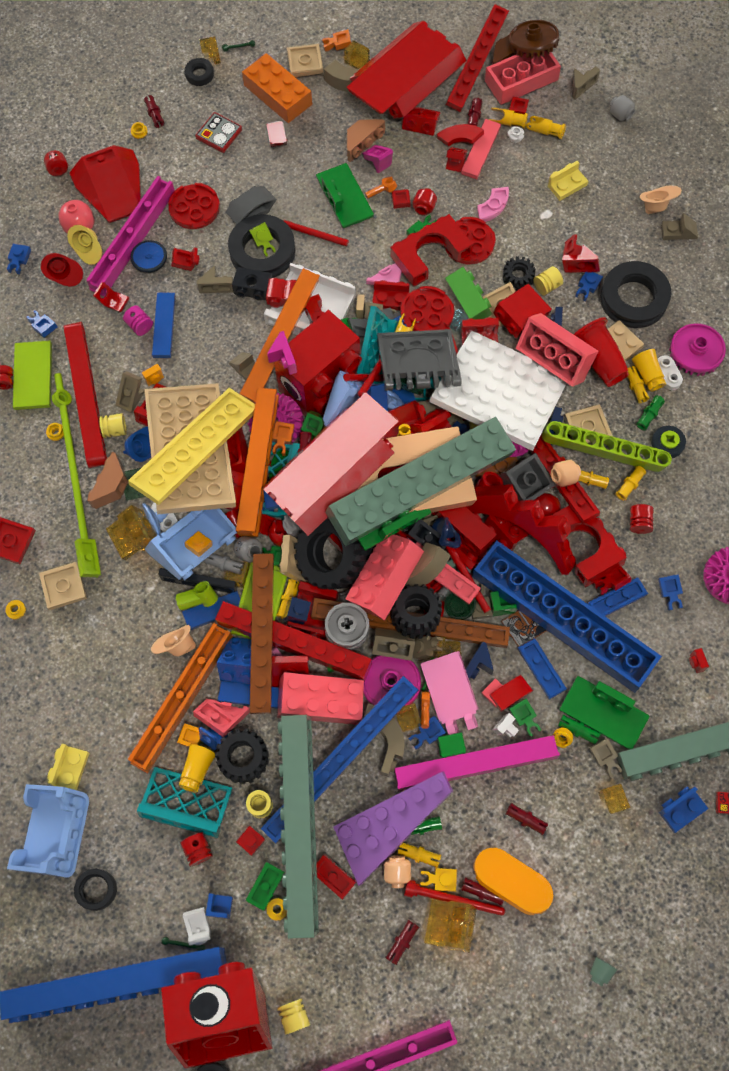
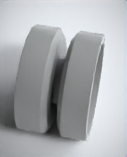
(350, 615)

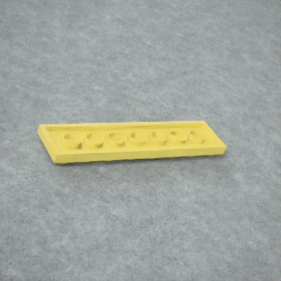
(192, 446)

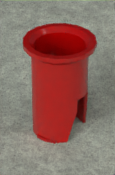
(609, 360)

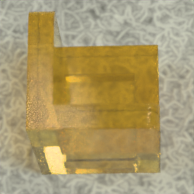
(356, 55)
(240, 579)
(448, 647)
(408, 718)
(614, 798)

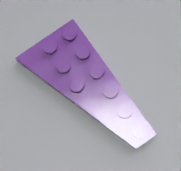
(384, 827)

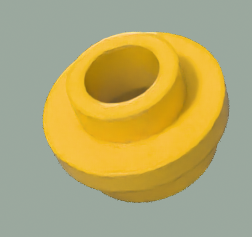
(139, 130)
(52, 428)
(19, 613)
(563, 742)
(270, 912)

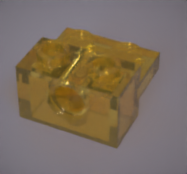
(131, 532)
(450, 925)

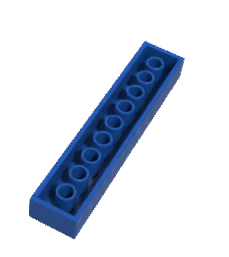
(566, 616)
(105, 985)

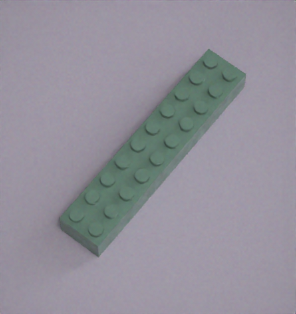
(420, 481)
(299, 826)

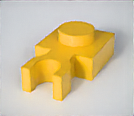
(443, 879)

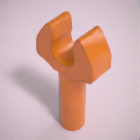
(387, 185)
(425, 703)

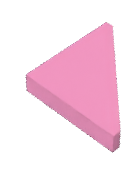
(390, 274)

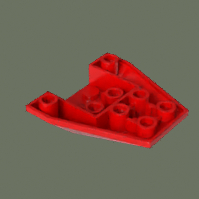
(109, 181)

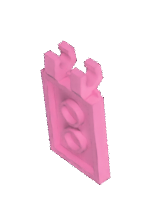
(451, 691)

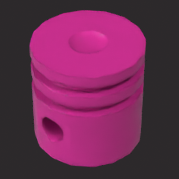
(140, 322)

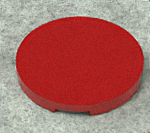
(194, 206)
(481, 237)
(429, 307)

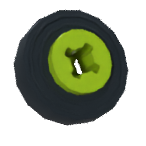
(675, 445)

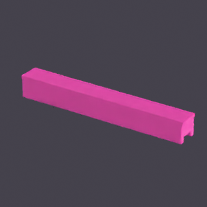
(131, 234)
(479, 762)
(400, 1051)

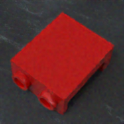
(518, 307)
(308, 593)

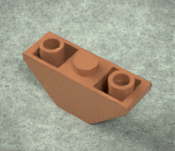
(362, 135)
(109, 483)

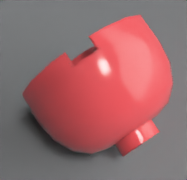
(75, 213)

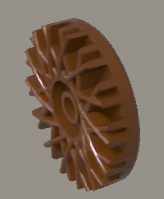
(534, 37)

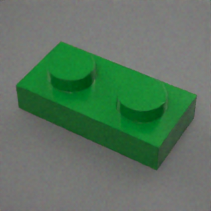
(265, 886)

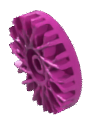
(697, 348)
(287, 412)
(717, 575)
(387, 669)

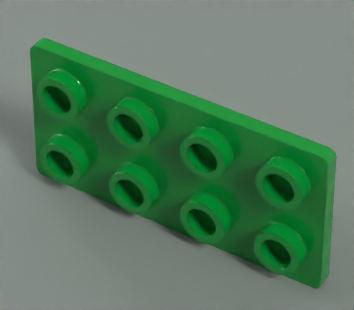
(344, 195)
(392, 527)
(605, 711)

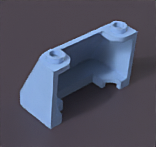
(346, 393)
(170, 547)
(53, 831)

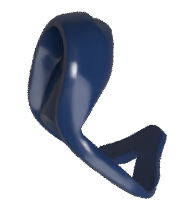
(445, 528)

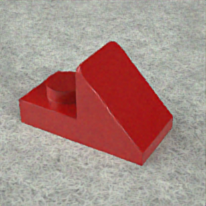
(456, 159)
(585, 262)

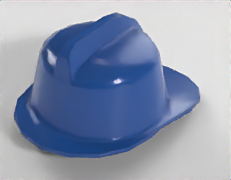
(138, 445)

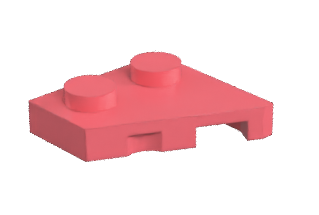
(220, 715)

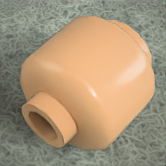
(565, 473)
(397, 871)

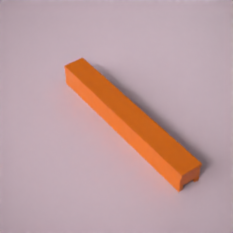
(286, 322)
(257, 462)
(179, 699)

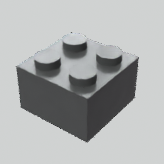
(528, 478)

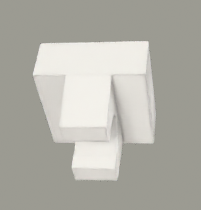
(505, 726)

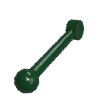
(225, 47)
(165, 941)

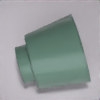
(602, 971)

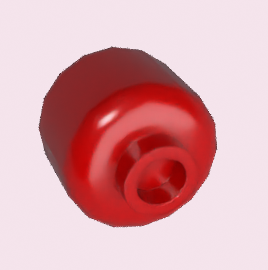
(54, 162)
(424, 201)

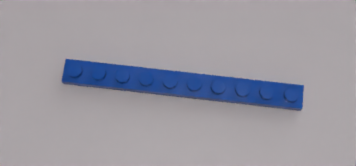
(351, 746)

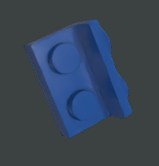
(683, 809)

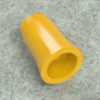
(649, 369)
(196, 767)

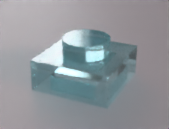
(459, 315)

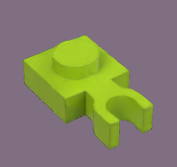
(262, 237)

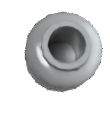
(622, 108)
(246, 547)

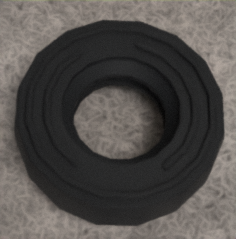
(200, 80)

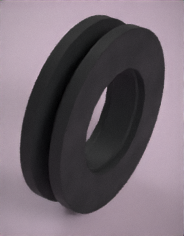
(279, 230)
(641, 273)

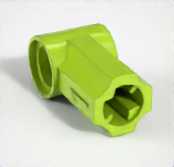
(201, 594)

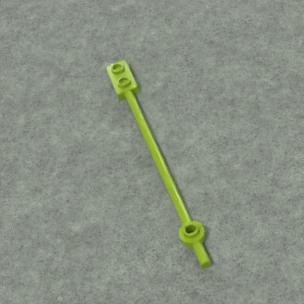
(85, 548)

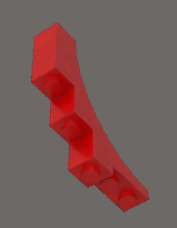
(528, 515)

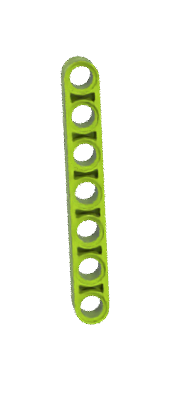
(615, 446)

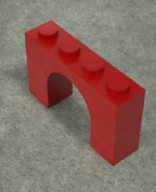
(444, 232)
(606, 559)

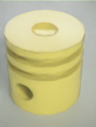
(548, 280)
(113, 425)
(259, 804)
(293, 1016)

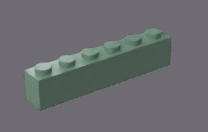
(674, 752)

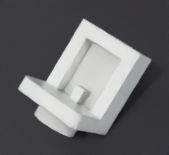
(197, 926)

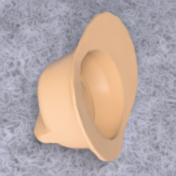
(658, 199)
(175, 642)

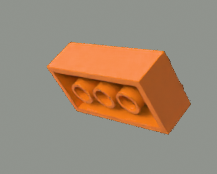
(277, 88)

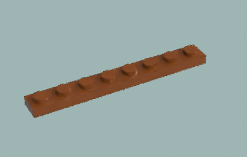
(262, 634)

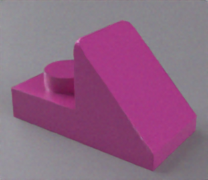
(379, 156)
(281, 351)

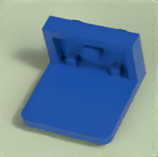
(235, 661)

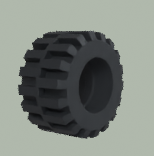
(413, 625)
(235, 740)

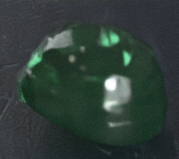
(458, 608)

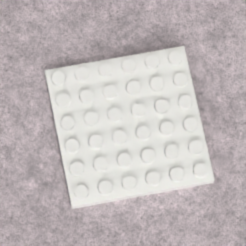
(501, 385)

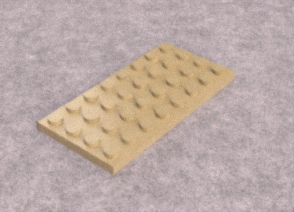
(167, 415)

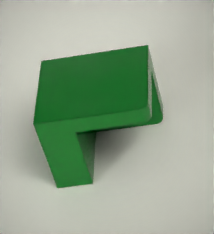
(500, 606)
(451, 745)

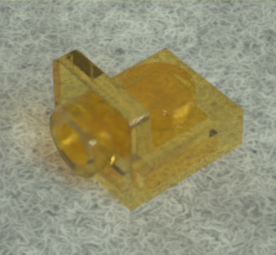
(210, 45)

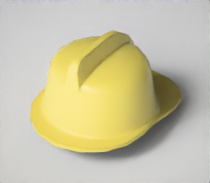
(85, 243)

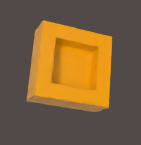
(153, 375)
(198, 544)
(189, 736)

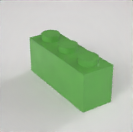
(469, 294)

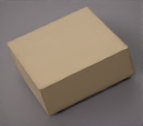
(360, 306)

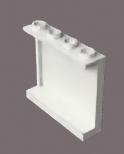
(334, 294)

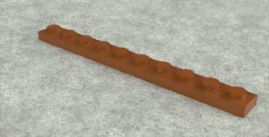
(449, 628)

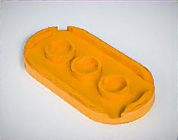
(513, 881)

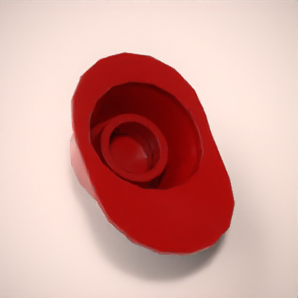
(62, 269)

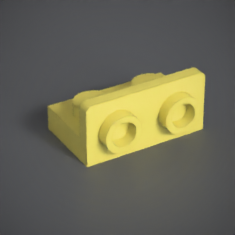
(567, 181)
(67, 767)

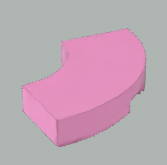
(495, 204)

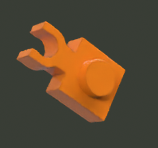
(340, 40)
(282, 435)

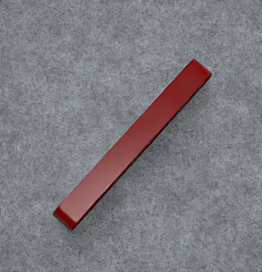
(85, 394)

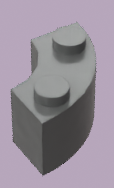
(252, 202)

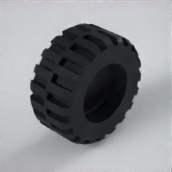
(313, 565)

